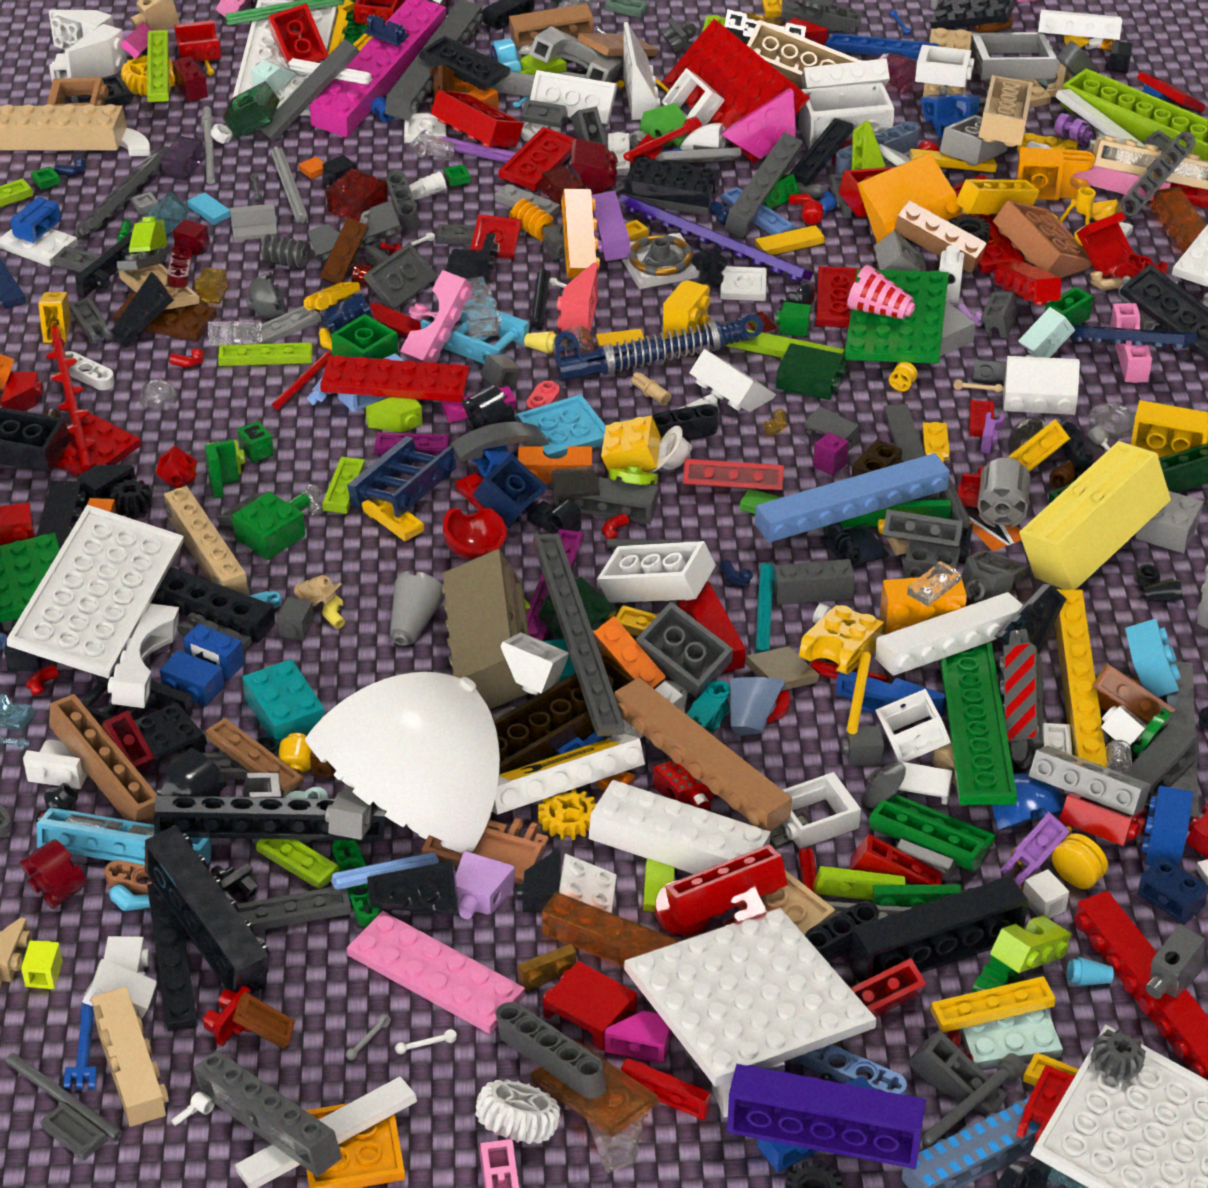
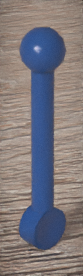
(906, 31)

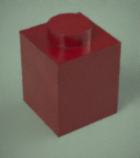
(191, 235)

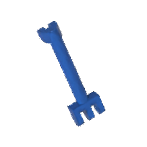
(82, 1070)

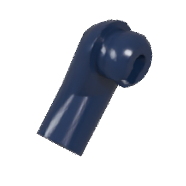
(71, 170)
(721, 210)
(731, 575)

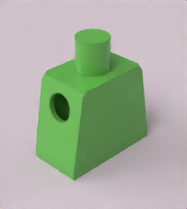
(662, 121)

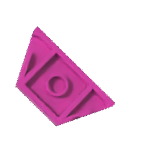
(764, 126)

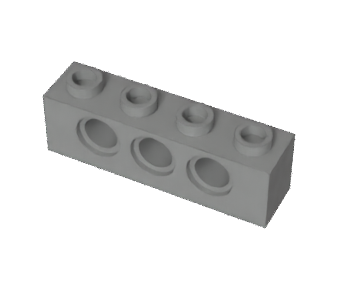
(1090, 780)

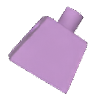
(482, 884)

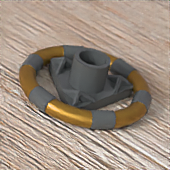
(661, 255)

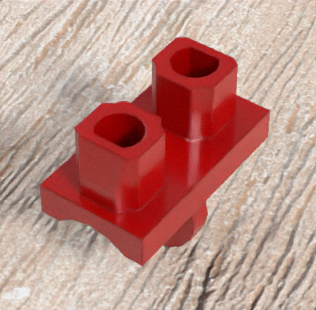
(222, 1023)

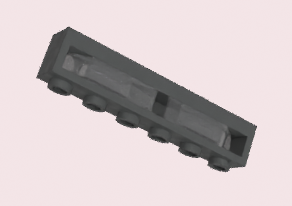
(268, 1113)

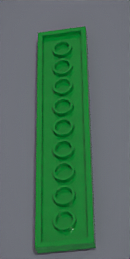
(977, 728)

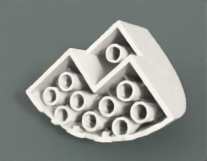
(419, 752)

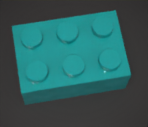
(282, 700)

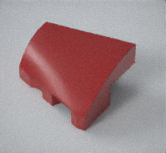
(1133, 264)

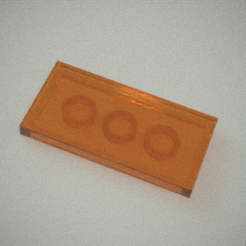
(611, 1112)

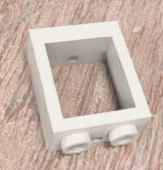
(944, 66)
(707, 104)
(919, 738)
(815, 790)

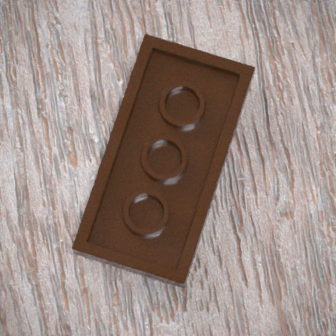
(180, 322)

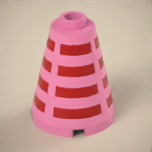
(879, 295)

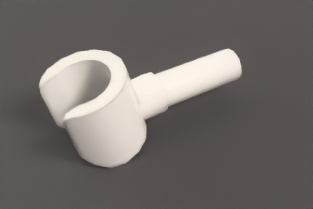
(200, 1102)

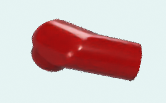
(187, 361)

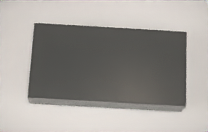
(73, 1131)

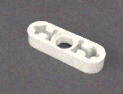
(98, 376)

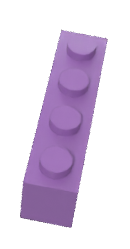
(611, 228)

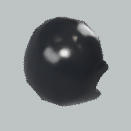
(804, 295)

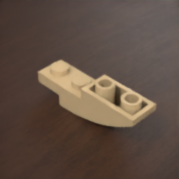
(13, 942)

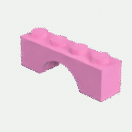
(427, 343)
(1133, 359)

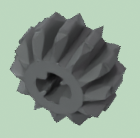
(1118, 1055)

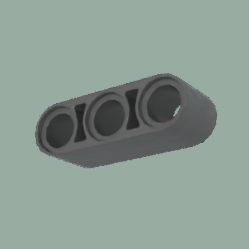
(1075, 59)
(402, 199)

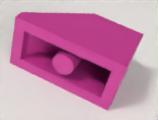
(640, 1037)

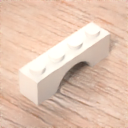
(845, 74)

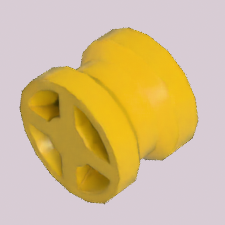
(903, 376)

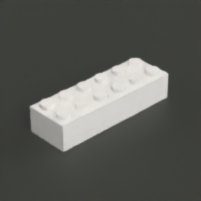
(670, 829)

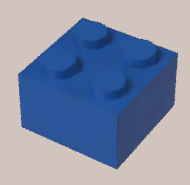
(1168, 825)

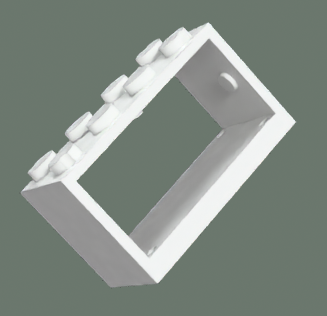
(848, 103)

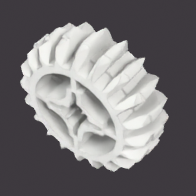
(517, 1111)

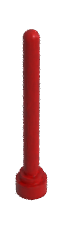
(689, 126)

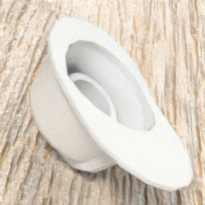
(672, 450)

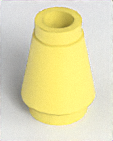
(540, 341)

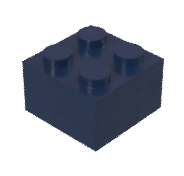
(510, 490)

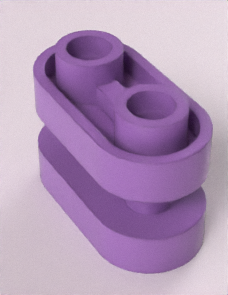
(1076, 130)

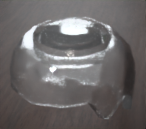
(158, 395)

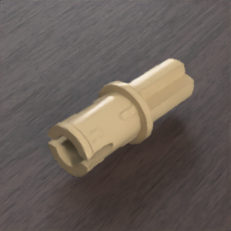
(651, 388)

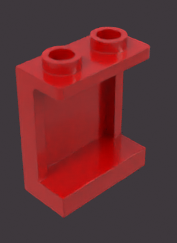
(197, 40)
(1105, 244)
(590, 1001)

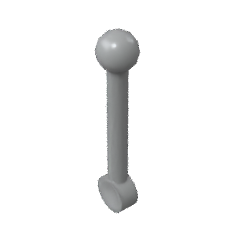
(383, 1021)

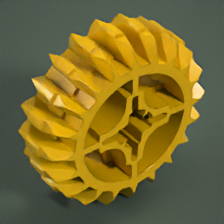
(135, 75)

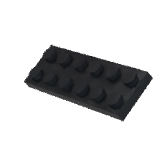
(1169, 305)

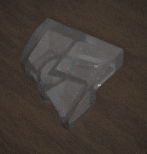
(622, 1147)

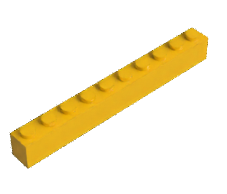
(1077, 679)

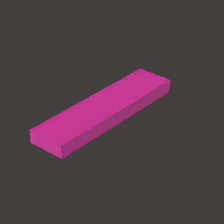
(137, 40)

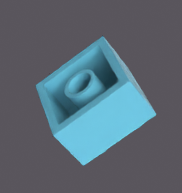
(1153, 657)

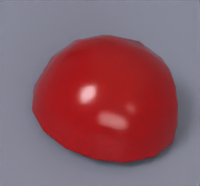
(473, 534)

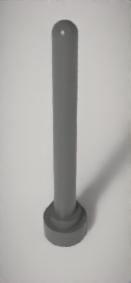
(1009, 1069)

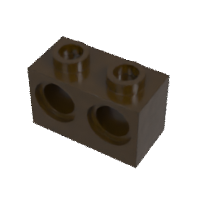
(877, 457)

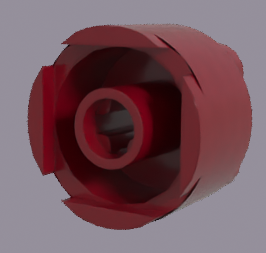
(53, 873)

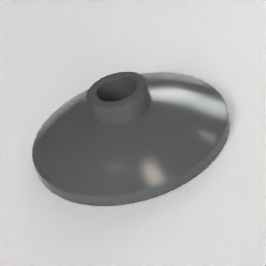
(883, 783)

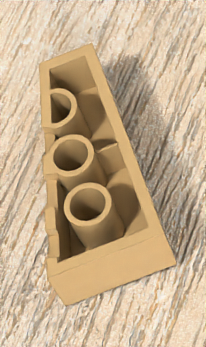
(129, 1057)

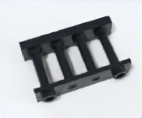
(160, 697)

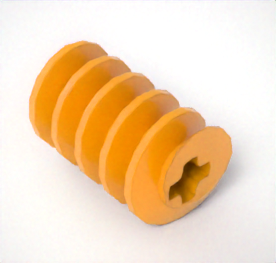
(532, 217)

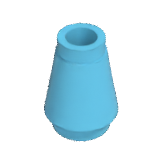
(1088, 972)

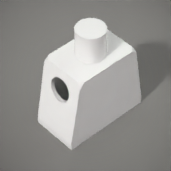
(952, 262)

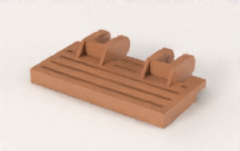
(499, 846)

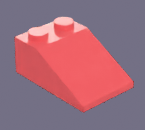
(579, 300)

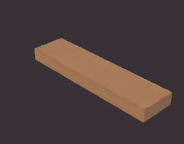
(252, 754)

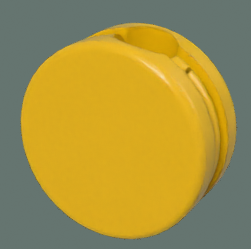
(1080, 861)

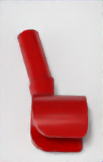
(392, 248)

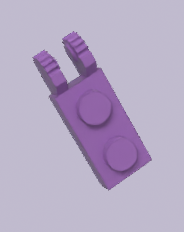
(1037, 846)

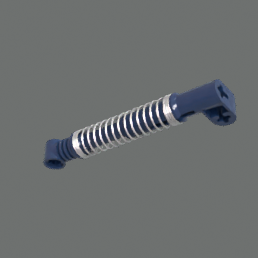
(638, 352)

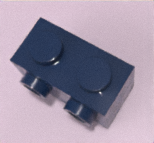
(1173, 890)

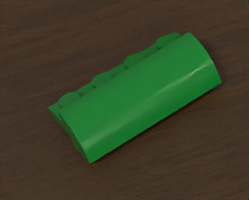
(932, 830)

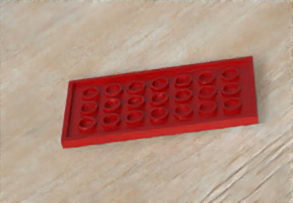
(735, 74)

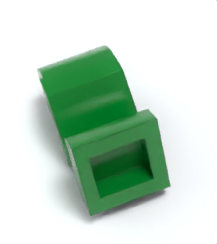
(994, 975)

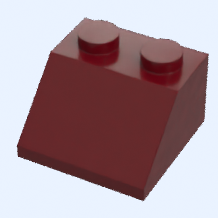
(594, 164)

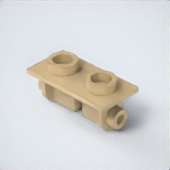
(317, 590)

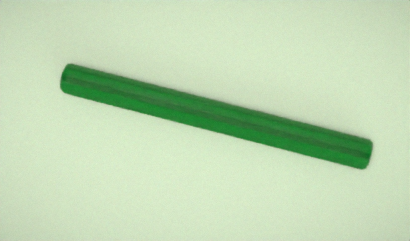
(263, 12)

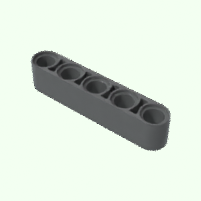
(1162, 168)
(551, 1050)

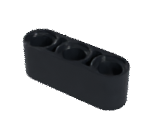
(498, 13)
(694, 421)
(834, 935)

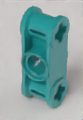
(711, 705)

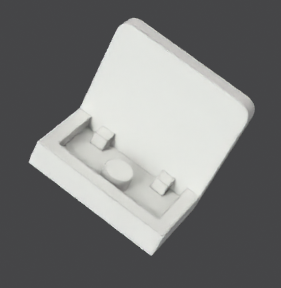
(54, 766)

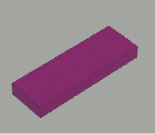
(425, 443)

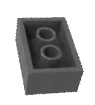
(685, 649)

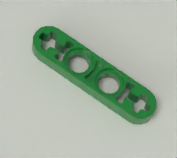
(354, 861)

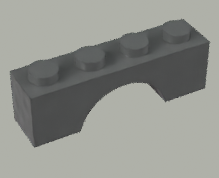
(381, 223)

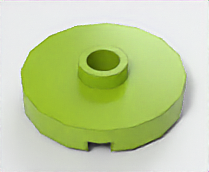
(633, 475)

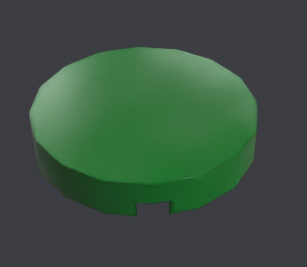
(1155, 726)

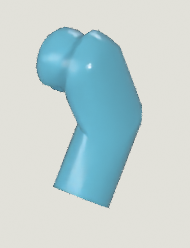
(270, 597)

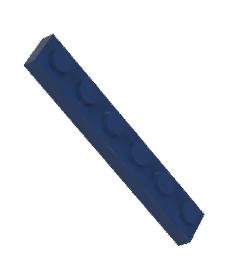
(1137, 336)

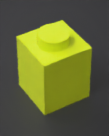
(42, 964)

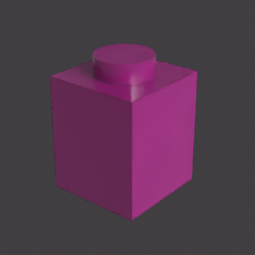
(830, 453)

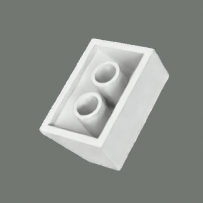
(729, 382)
(1041, 385)
(534, 662)

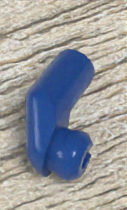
(828, 202)

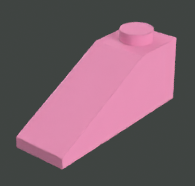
(498, 1164)

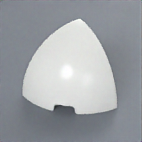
(705, 137)

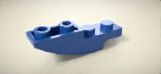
(881, 693)

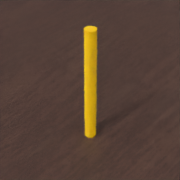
(858, 694)

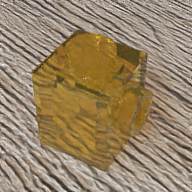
(211, 285)

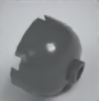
(265, 297)

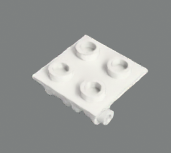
(587, 883)

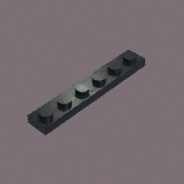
(172, 964)

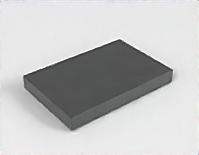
(400, 276)

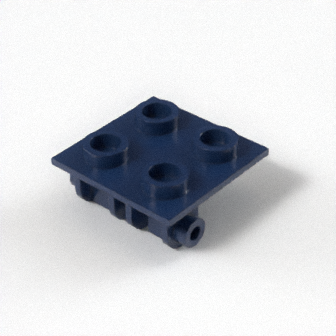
(345, 312)

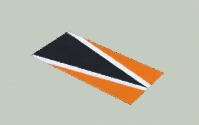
(993, 537)

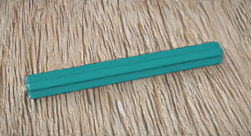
(764, 608)

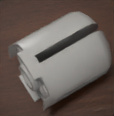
(1004, 492)

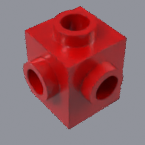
(177, 467)

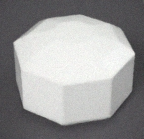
(221, 133)

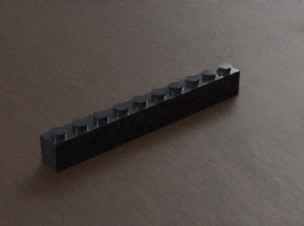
(59, 517)

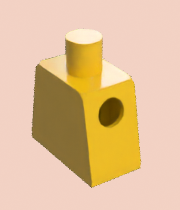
(54, 310)

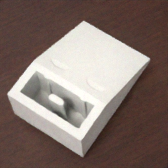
(73, 25)

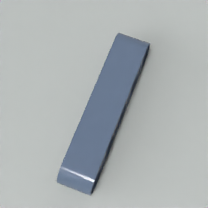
(899, 138)

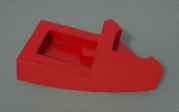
(969, 488)

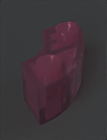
(901, 70)

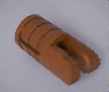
(993, 27)

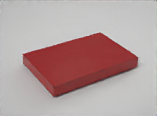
(1171, 91)

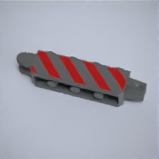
(1022, 698)

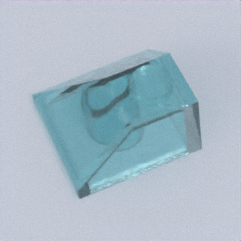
(171, 210)

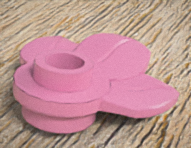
(421, 312)

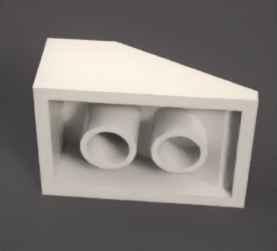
(97, 54)

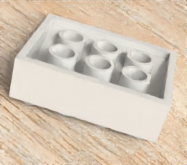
(638, 76)

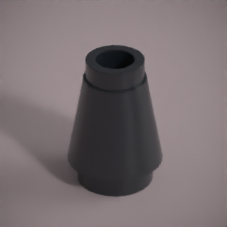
(1163, 591)

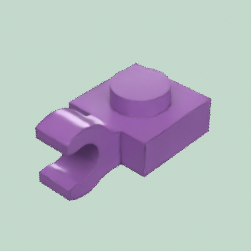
(991, 432)

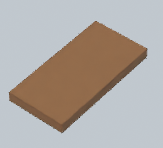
(611, 44)

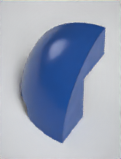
(948, 109)
(1033, 803)

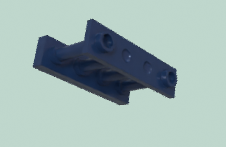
(397, 461)

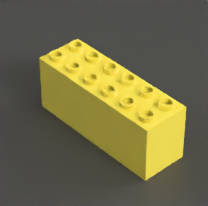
(1095, 516)

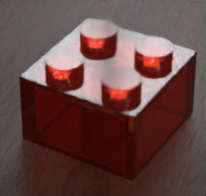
(355, 194)

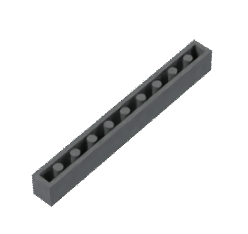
(417, 81)

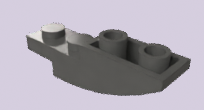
(831, 17)

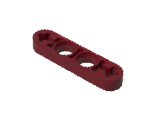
(179, 266)

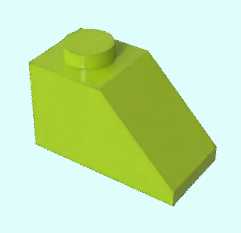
(148, 235)
(394, 414)

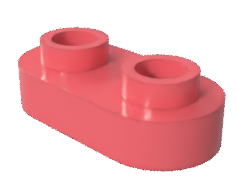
(543, 394)

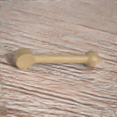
(958, 384)

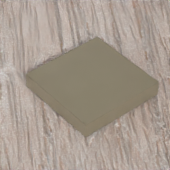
(782, 664)

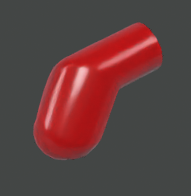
(799, 199)
(612, 524)
(39, 677)

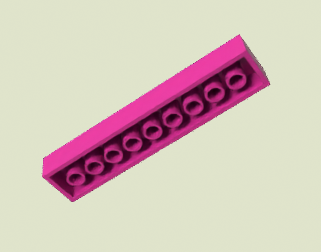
(347, 103)

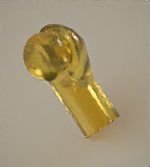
(777, 424)

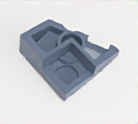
(752, 703)

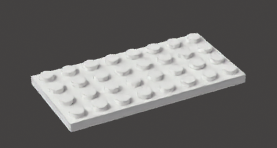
(262, 47)
(96, 591)

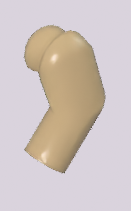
(1104, 284)

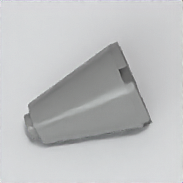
(413, 605)

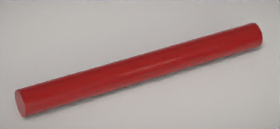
(301, 381)

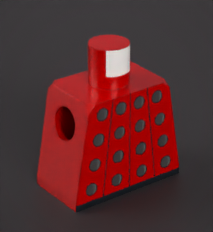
(678, 784)

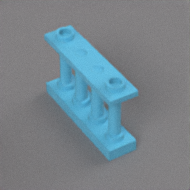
(511, 330)

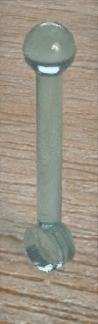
(21, 742)

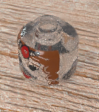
(584, 339)

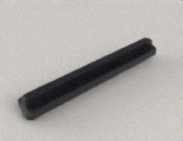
(540, 298)

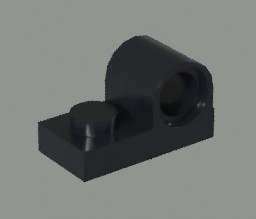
(552, 518)

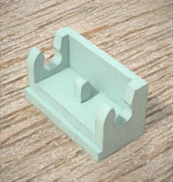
(1047, 334)

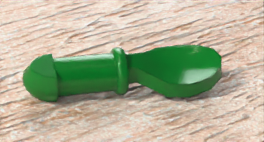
(125, 229)

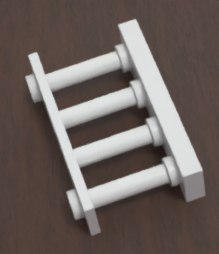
(1080, 24)

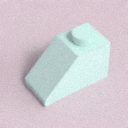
(272, 73)

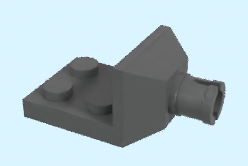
(990, 575)

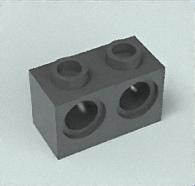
(924, 556)

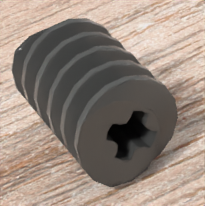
(285, 251)

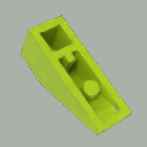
(865, 148)

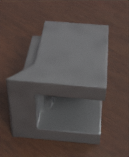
(262, 785)

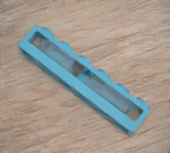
(103, 836)

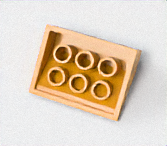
(913, 181)

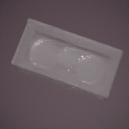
(934, 583)

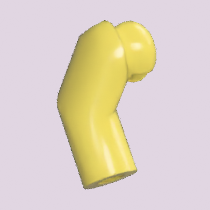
(330, 612)

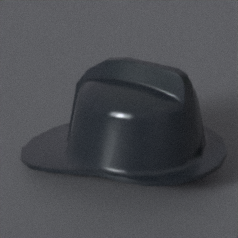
(1024, 1175)

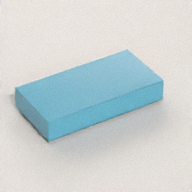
(209, 208)

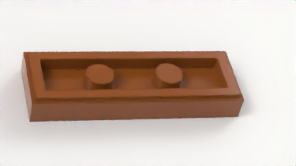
(1129, 693)

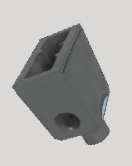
(1176, 963)

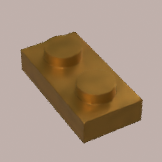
(546, 967)

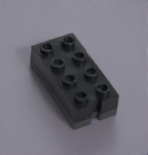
(673, 185)

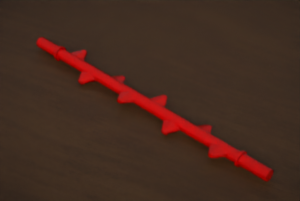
(70, 404)

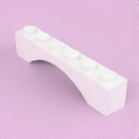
(131, 677)

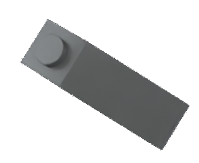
(952, 1072)

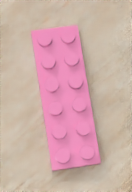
(434, 971)

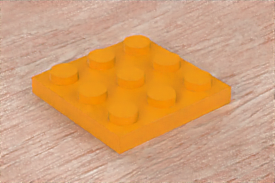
(366, 1159)

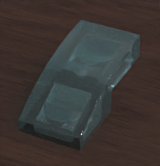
(14, 715)

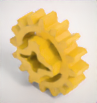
(567, 814)

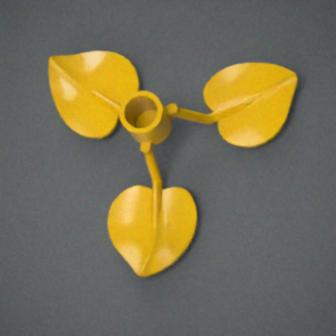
(1085, 205)

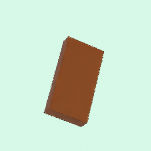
(264, 1020)

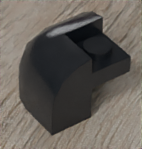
(193, 776)

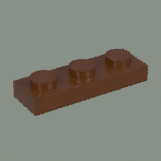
(344, 251)

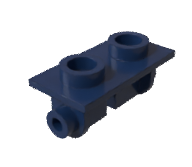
(390, 33)

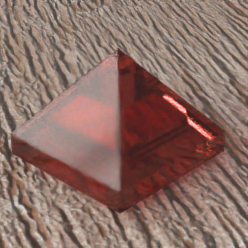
(768, 324)

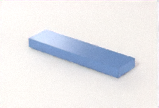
(766, 218)

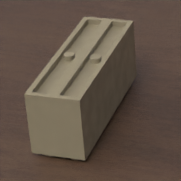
(484, 610)

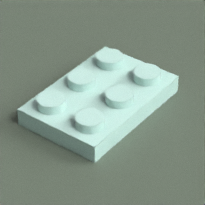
(1016, 1034)

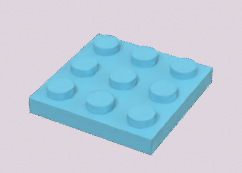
(566, 424)

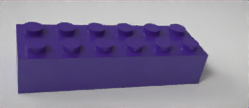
(825, 1115)

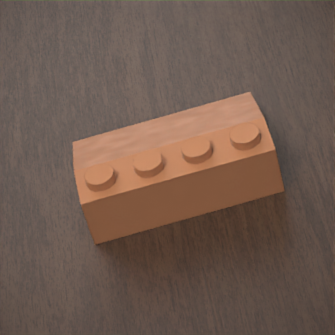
(1042, 239)

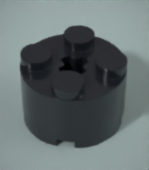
(487, 408)

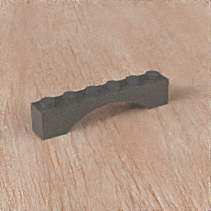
(751, 200)

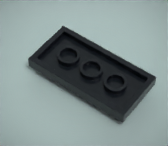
(971, 12)
(465, 62)

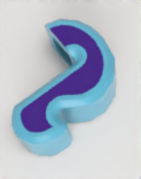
(505, 52)

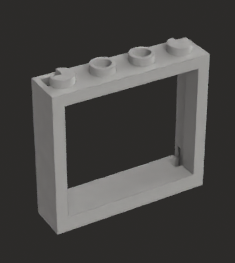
(1014, 67)

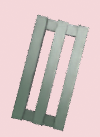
(627, 7)

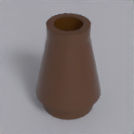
(1062, 475)

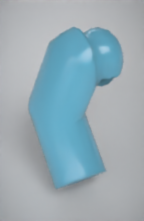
(126, 900)

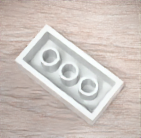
(656, 572)

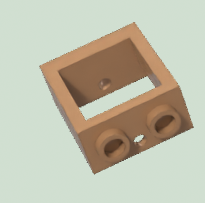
(78, 86)

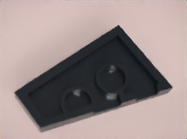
(142, 310)
(1079, 447)
(1035, 616)
(417, 889)

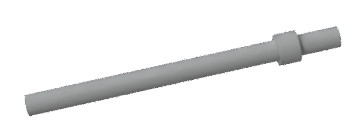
(207, 123)

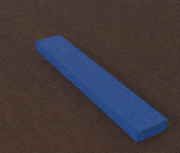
(875, 45)

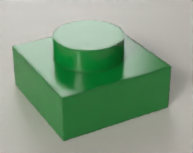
(457, 175)
(45, 178)

